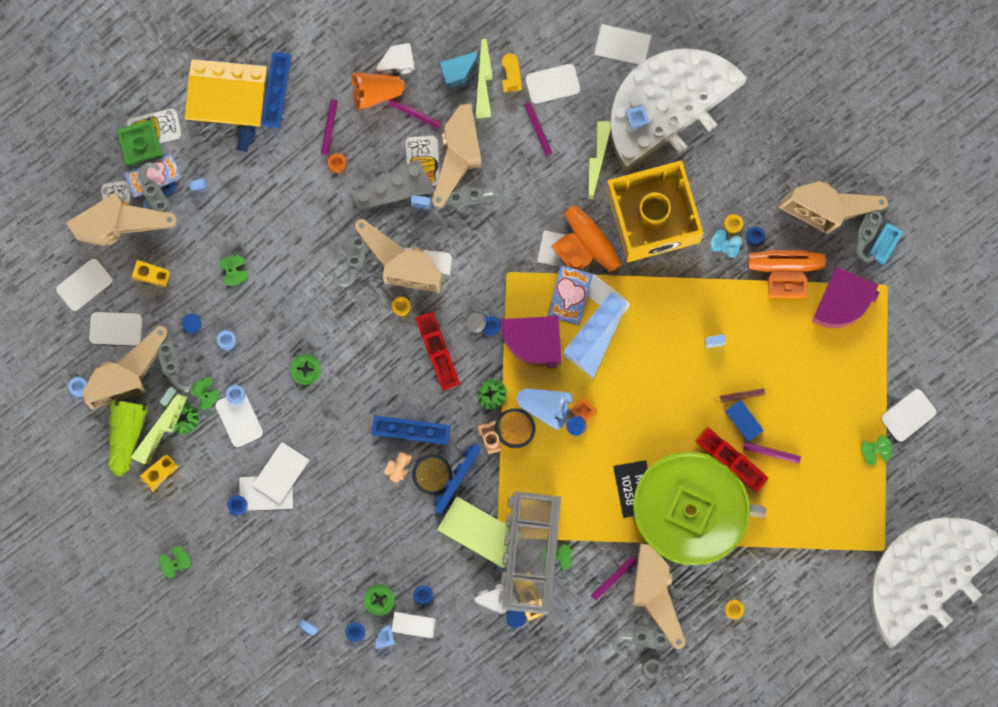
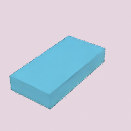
(885, 243)

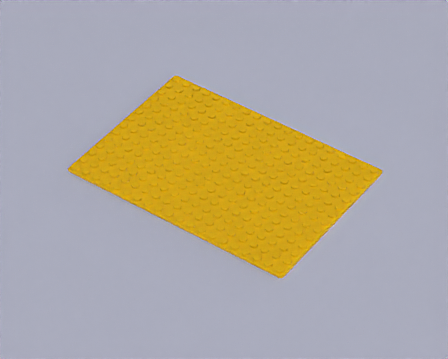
(660, 394)

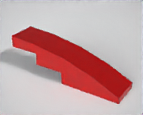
(437, 350)
(736, 461)

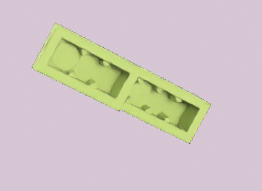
(485, 74)
(595, 164)
(166, 422)

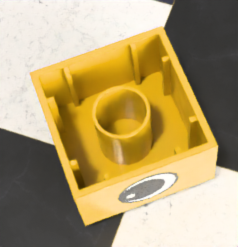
(654, 211)

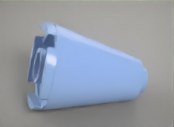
(546, 405)

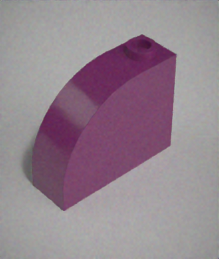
(845, 299)
(533, 340)

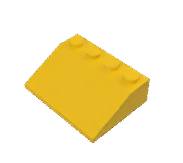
(226, 92)

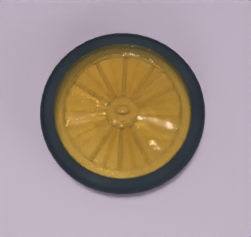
(515, 428)
(431, 474)

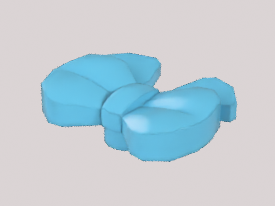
(730, 247)

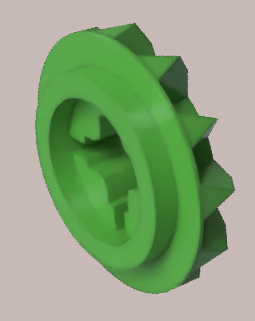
(300, 362)
(498, 398)
(193, 417)
(380, 590)

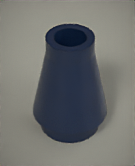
(245, 136)

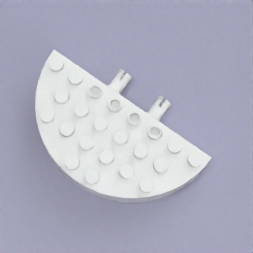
(675, 92)
(925, 570)

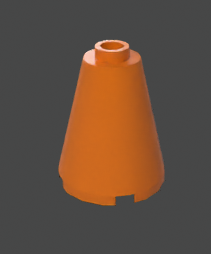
(375, 88)

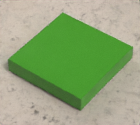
(139, 142)

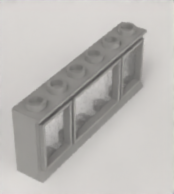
(530, 552)

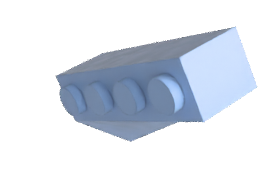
(594, 338)

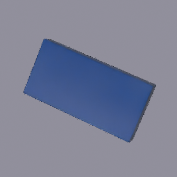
(744, 421)

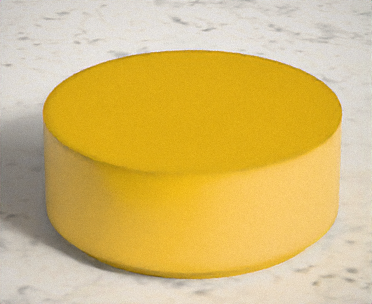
(733, 224)
(401, 306)
(734, 609)

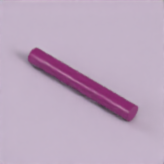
(414, 113)
(329, 127)
(538, 129)
(771, 452)
(613, 578)

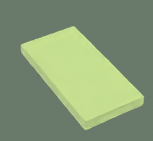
(475, 530)

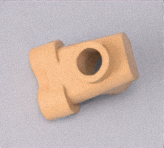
(488, 435)
(397, 470)

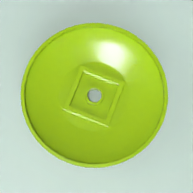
(696, 482)

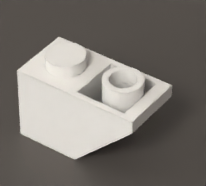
(397, 60)
(491, 599)

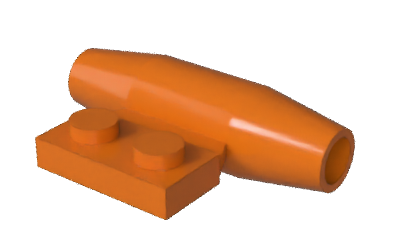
(585, 243)
(787, 270)

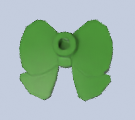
(233, 276)
(206, 398)
(881, 446)
(564, 555)
(170, 567)

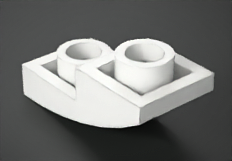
(413, 624)

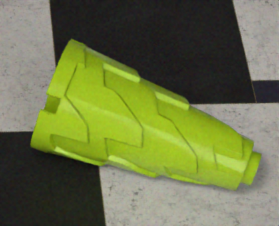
(125, 427)

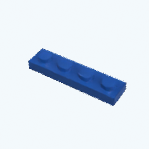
(276, 90)
(411, 430)
(452, 485)

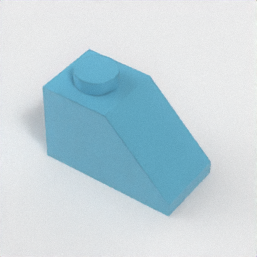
(458, 69)

